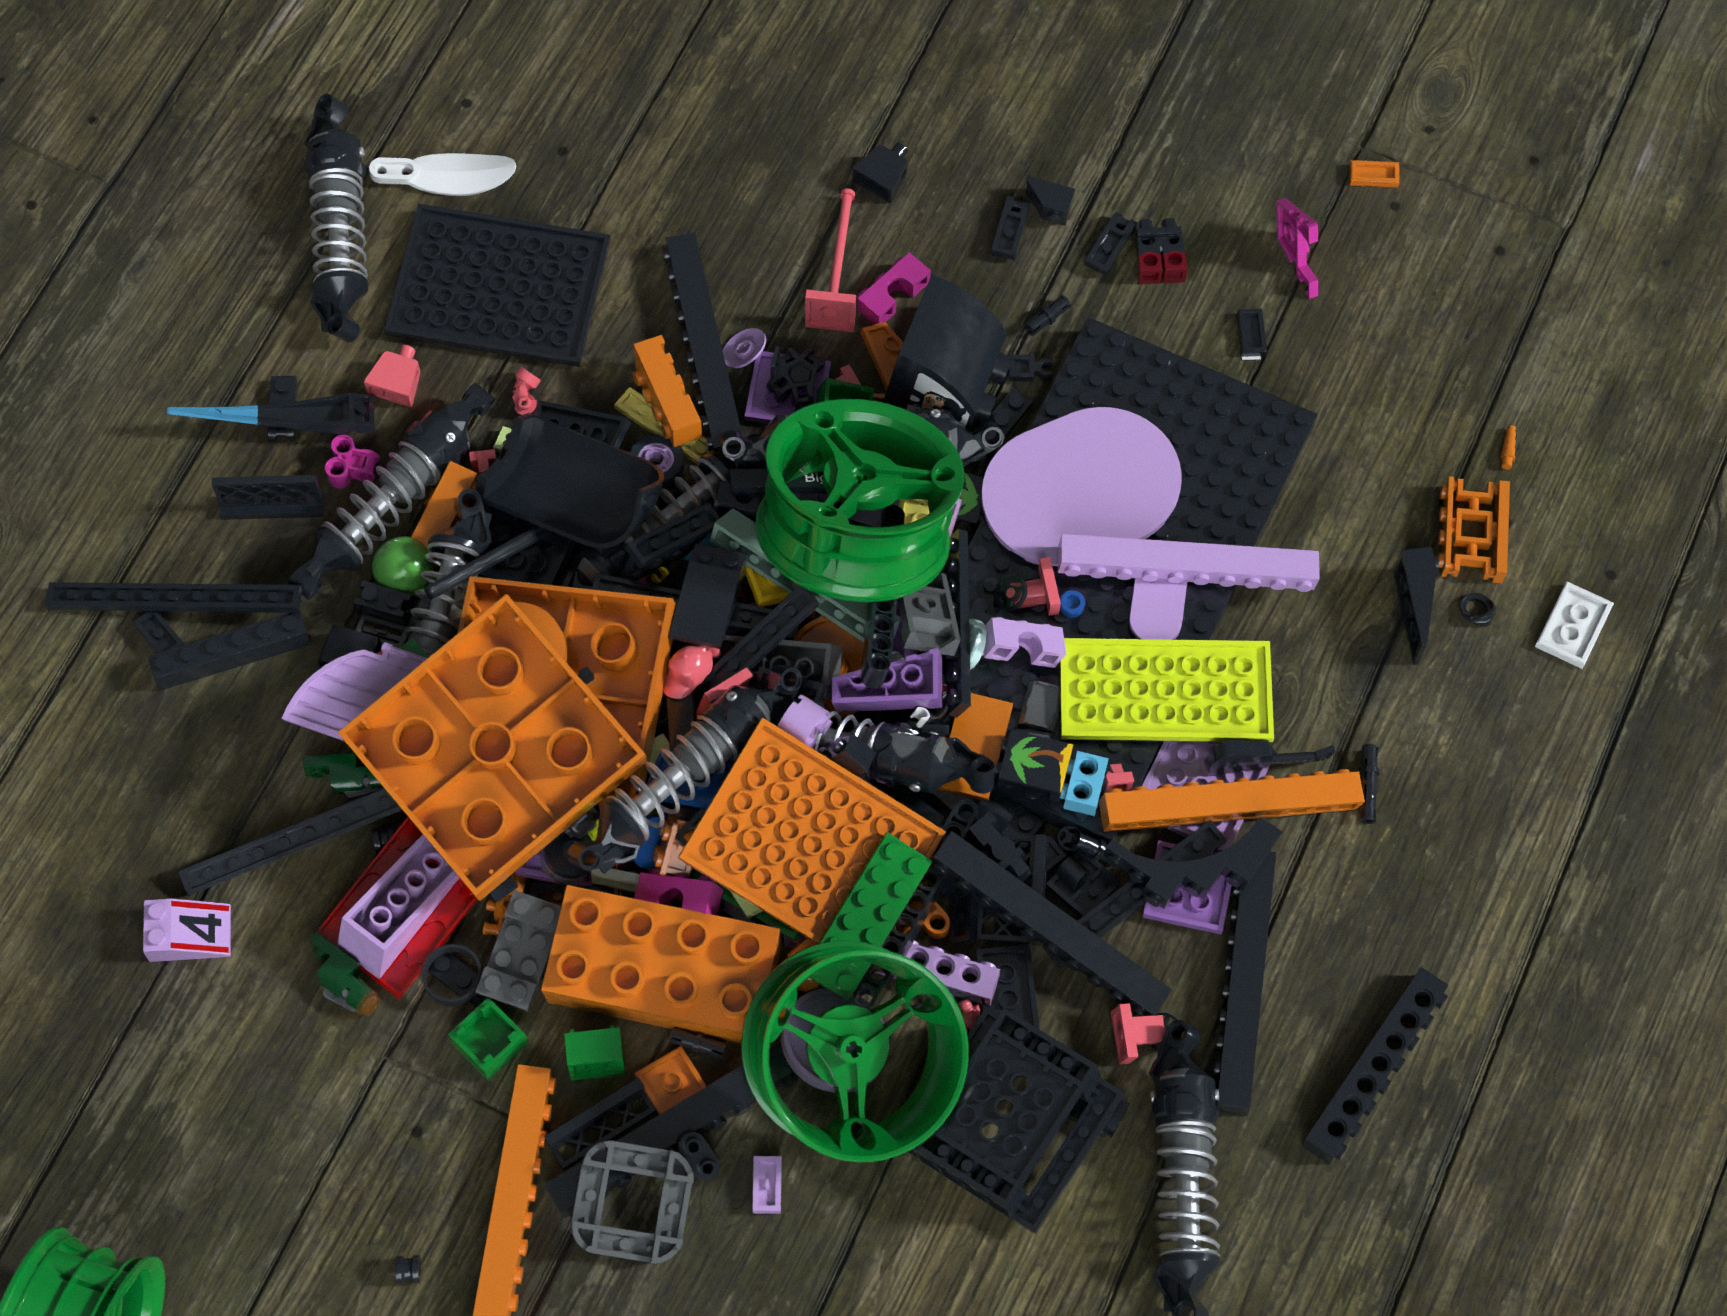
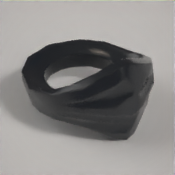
(1482, 620)

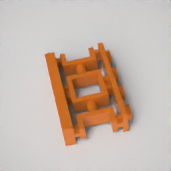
(1493, 531)

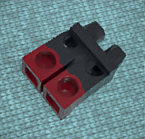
(1157, 243)

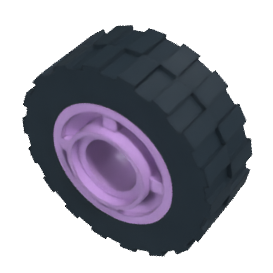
(661, 450)

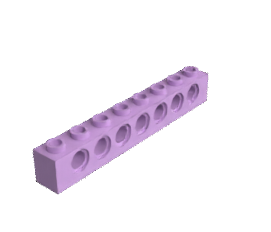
(960, 965)

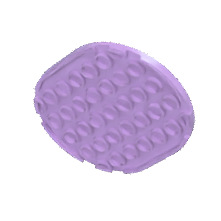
(1081, 476)

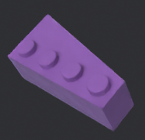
(907, 685)

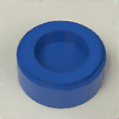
(1072, 603)

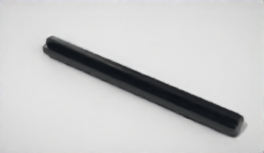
(485, 561)

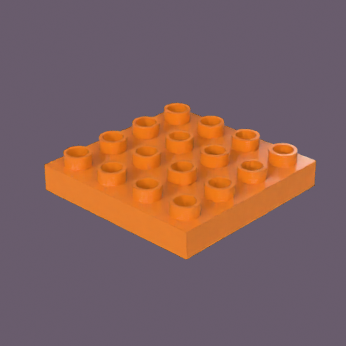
(609, 632)
(493, 746)

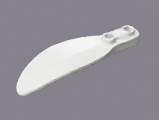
(445, 173)

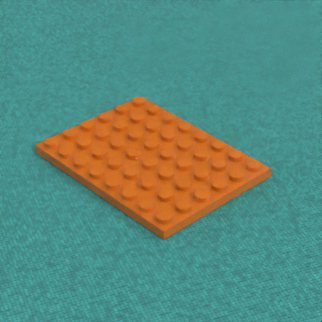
(796, 830)

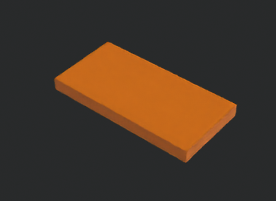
(983, 731)

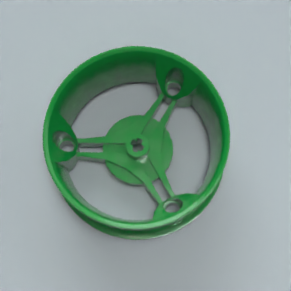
(868, 462)
(828, 1057)
(75, 1280)

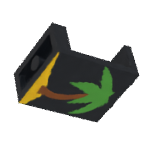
(971, 505)
(1034, 762)

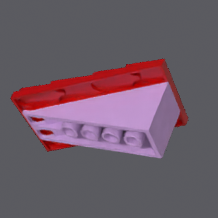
(399, 910)

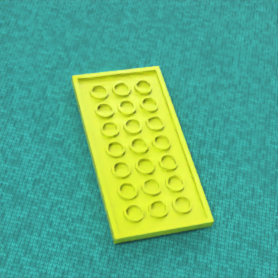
(1166, 690)

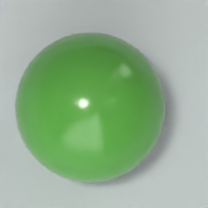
(399, 565)

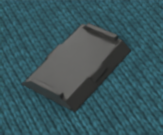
(1041, 706)

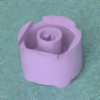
(805, 721)

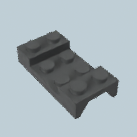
(930, 619)
(520, 951)

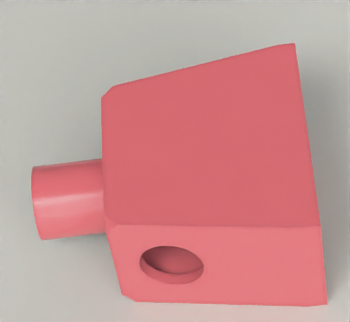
(395, 377)

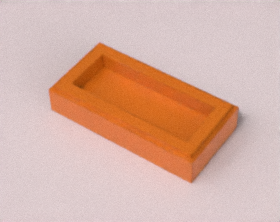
(1374, 173)

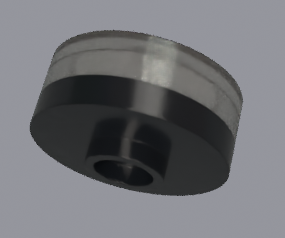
(556, 863)

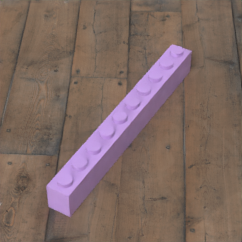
(1188, 561)

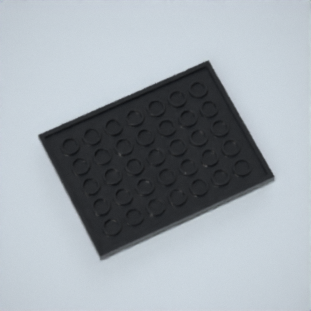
(498, 285)

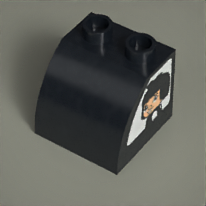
(950, 356)

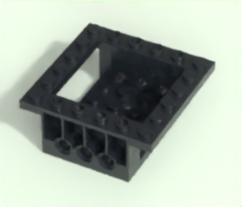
(997, 1167)

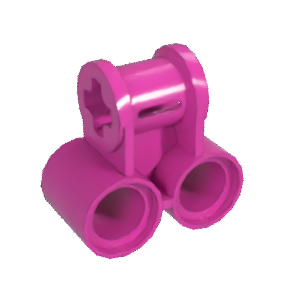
(354, 463)

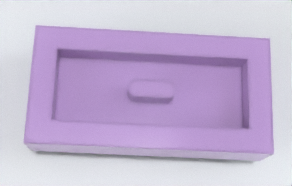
(767, 1184)

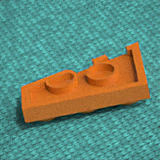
(883, 348)

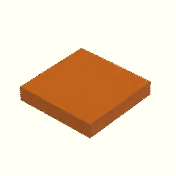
(670, 1079)

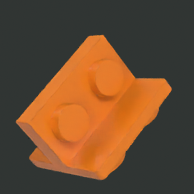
(667, 853)

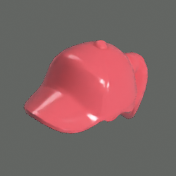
(688, 670)

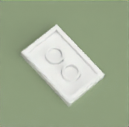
(1574, 625)

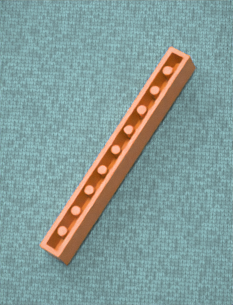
(1230, 800)
(515, 1192)

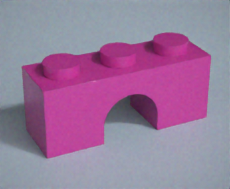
(905, 275)
(698, 895)

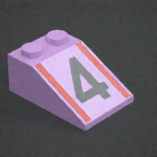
(186, 930)

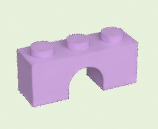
(1042, 642)

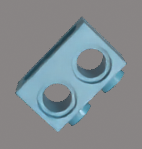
(1089, 784)

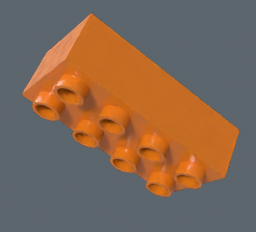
(657, 963)

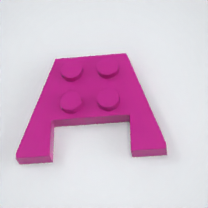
(1293, 233)

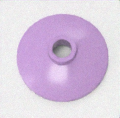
(744, 348)

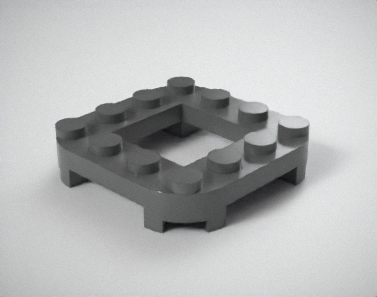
(671, 1211)

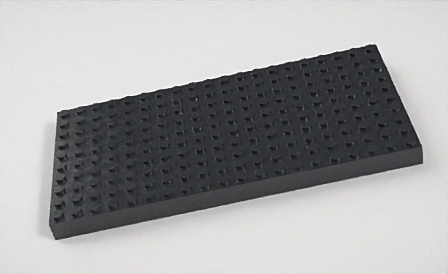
(1234, 465)

